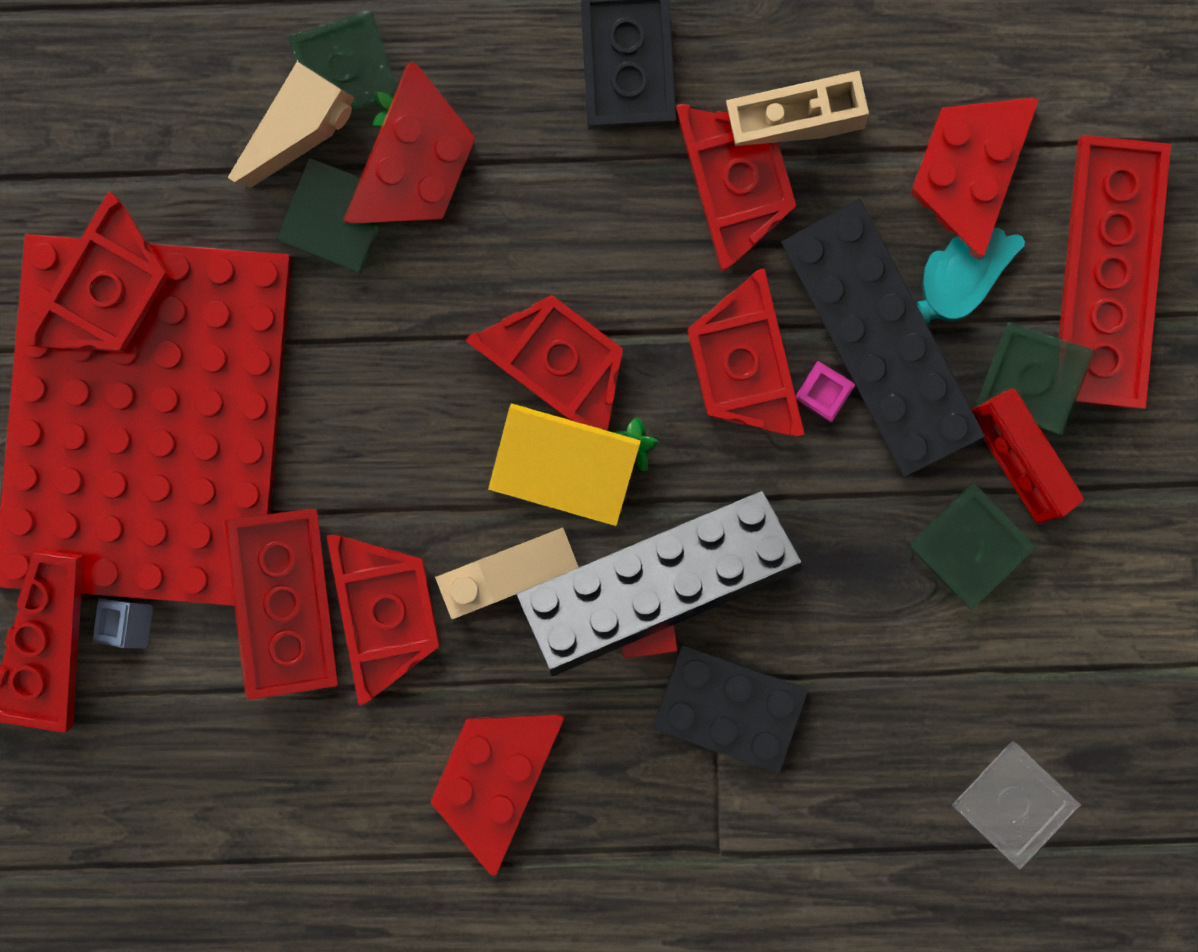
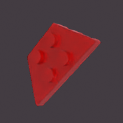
(413, 157)
(972, 165)
(739, 186)
(101, 288)
(556, 359)
(744, 361)
(383, 612)
(493, 779)

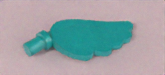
(958, 282)

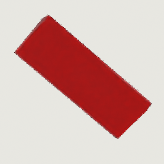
(1027, 457)

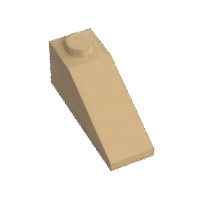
(800, 111)
(298, 120)
(506, 573)

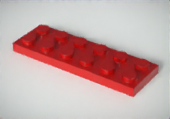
(1115, 264)

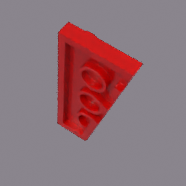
(43, 645)

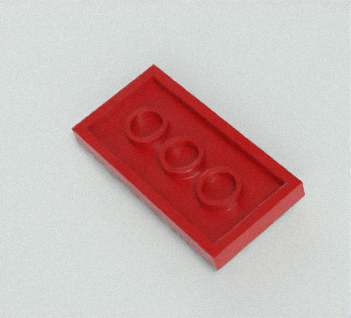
(280, 603)

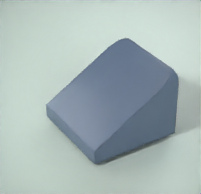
(122, 623)

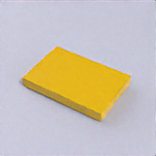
(563, 464)

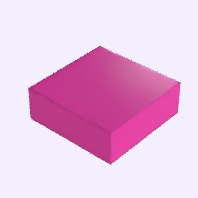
(824, 391)

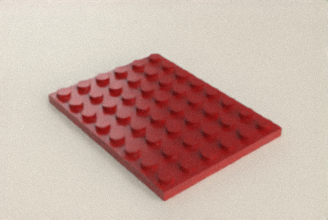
(152, 443)

